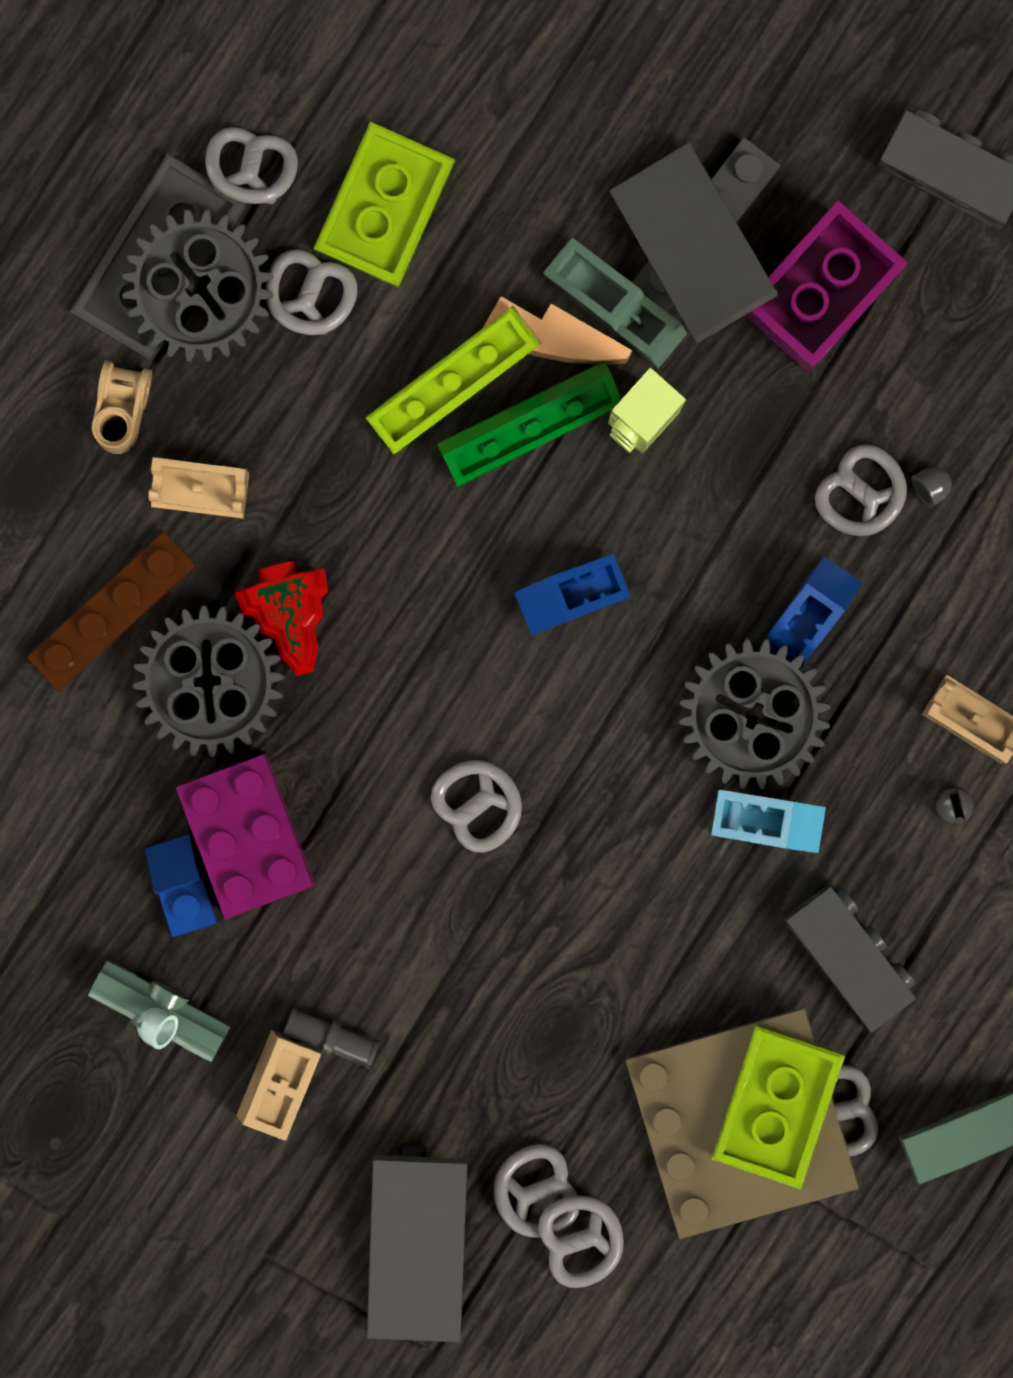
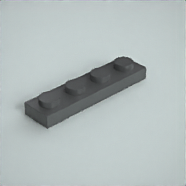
(739, 184)

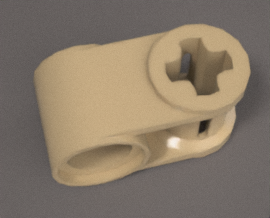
(120, 403)

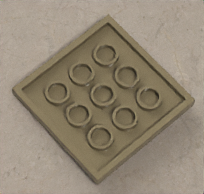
(683, 1107)

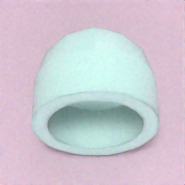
(158, 1027)

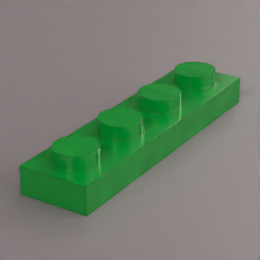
(530, 424)

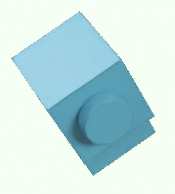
(768, 821)

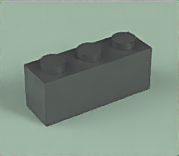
(951, 168)
(851, 957)

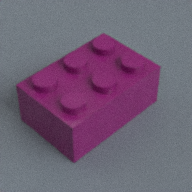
(826, 286)
(245, 836)

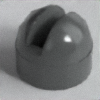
(932, 485)
(945, 808)

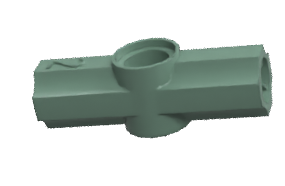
(133, 995)

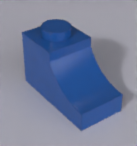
(572, 594)
(813, 610)

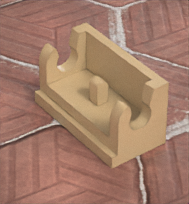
(198, 488)
(972, 719)
(278, 1085)

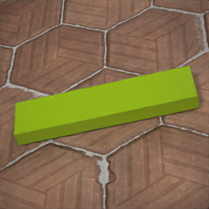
(453, 379)

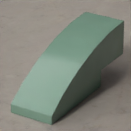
(615, 303)
(960, 1138)

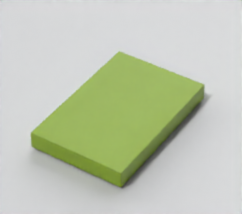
(384, 204)
(778, 1106)

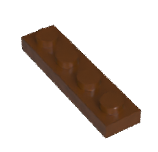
(111, 611)

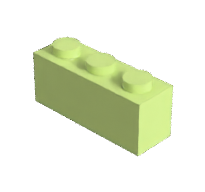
(644, 412)

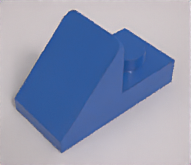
(180, 885)

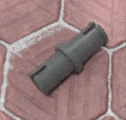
(331, 1038)

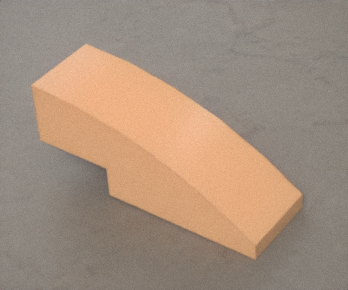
(567, 337)

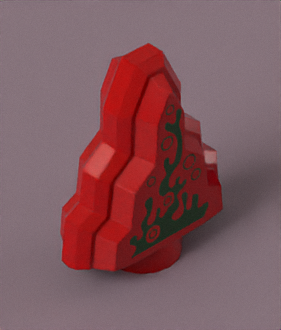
(288, 610)

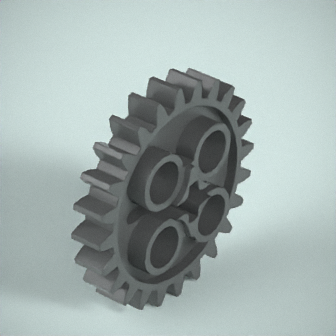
(231, 259)
(772, 675)
(166, 684)

